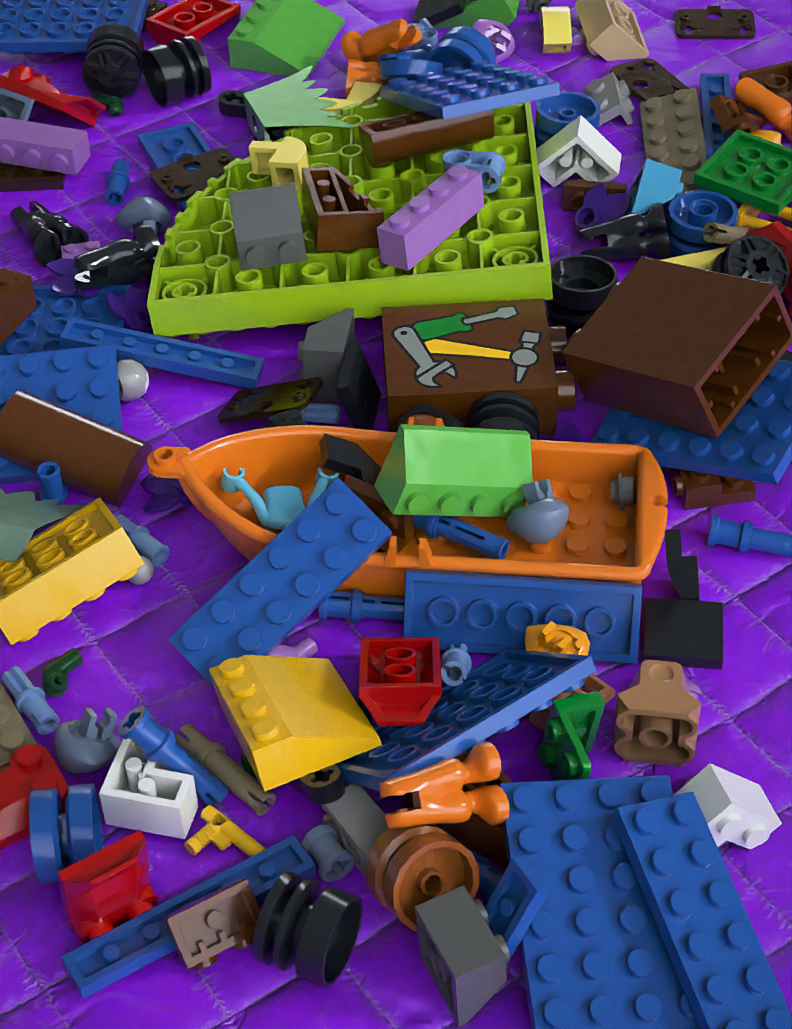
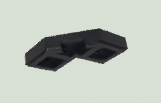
(348, 459)

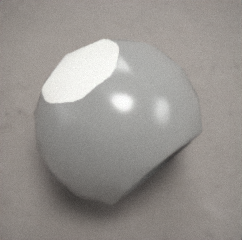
(132, 380)

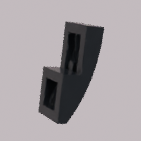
(681, 569)

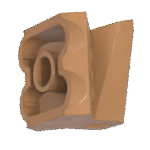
(657, 716)

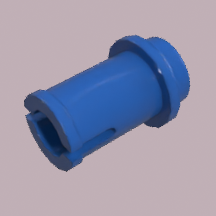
(51, 482)

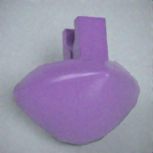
(499, 37)

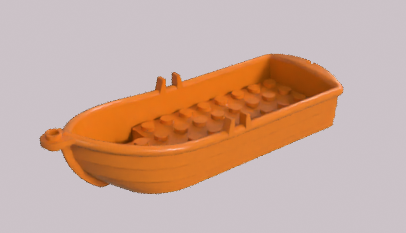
(593, 546)

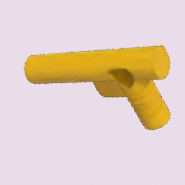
(221, 835)

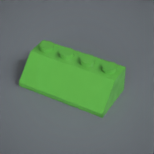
(455, 471)

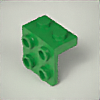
(571, 735)

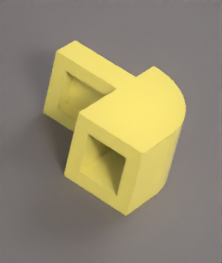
(280, 160)

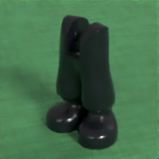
(46, 231)
(622, 236)
(119, 261)

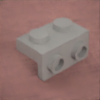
(612, 98)

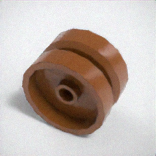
(416, 866)

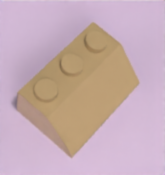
(611, 30)

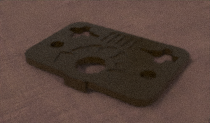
(723, 28)
(658, 79)
(175, 176)
(277, 396)

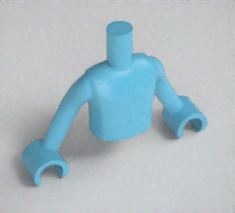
(280, 503)

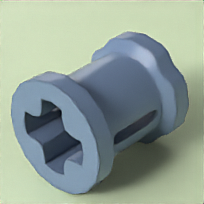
(327, 852)

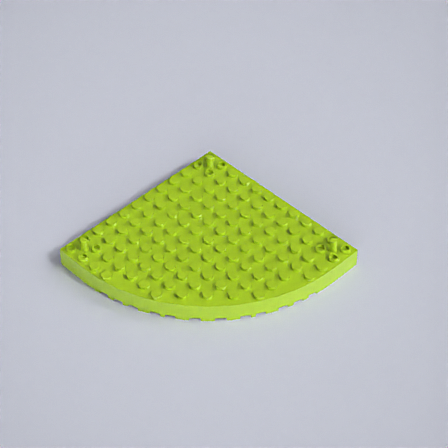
(490, 258)

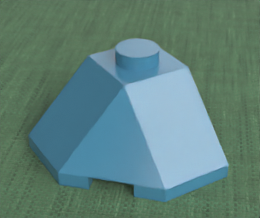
(654, 185)

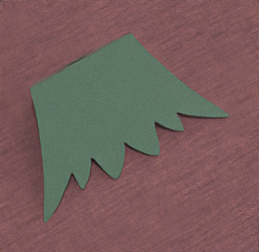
(22, 516)

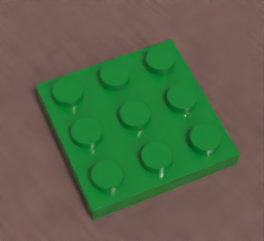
(750, 172)

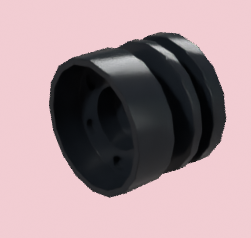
(113, 61)
(176, 71)
(753, 259)
(578, 290)
(504, 412)
(307, 929)

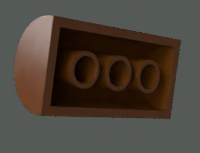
(421, 134)
(87, 451)

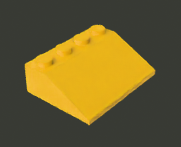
(64, 568)
(290, 715)

